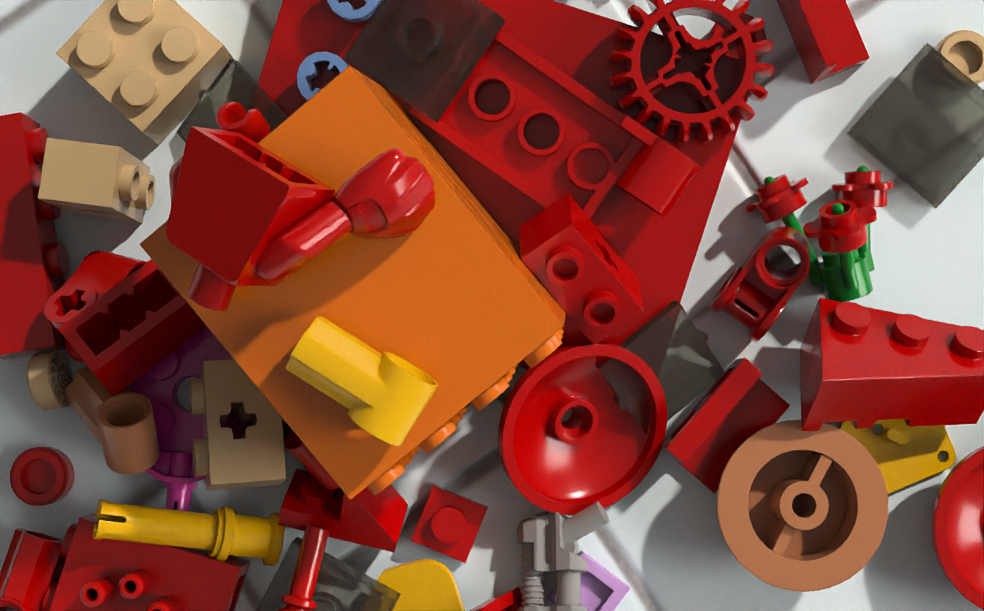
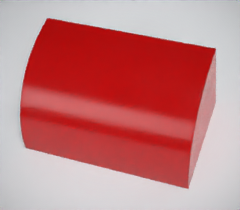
(132, 327)

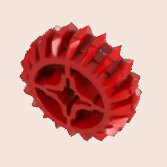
(704, 89)

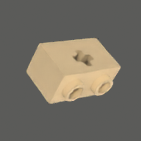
(96, 181)
(228, 462)

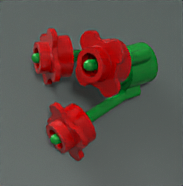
(840, 228)

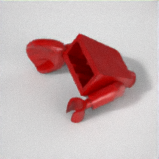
(263, 219)

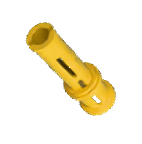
(218, 533)

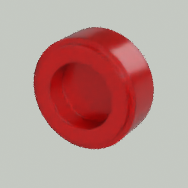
(41, 476)

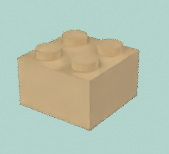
(146, 61)

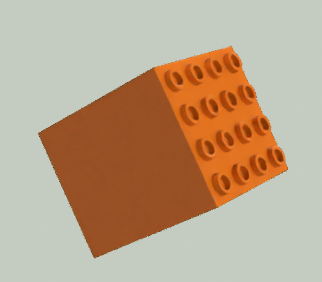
(439, 297)

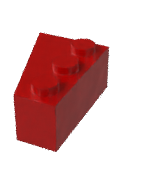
(887, 367)

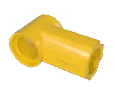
(378, 389)

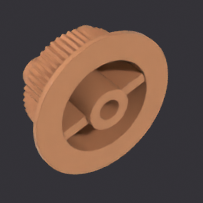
(802, 506)

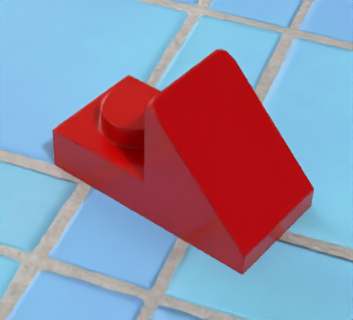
(362, 520)

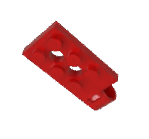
(594, 141)

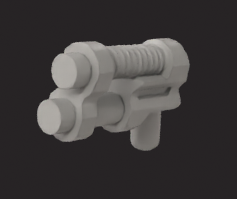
(551, 548)

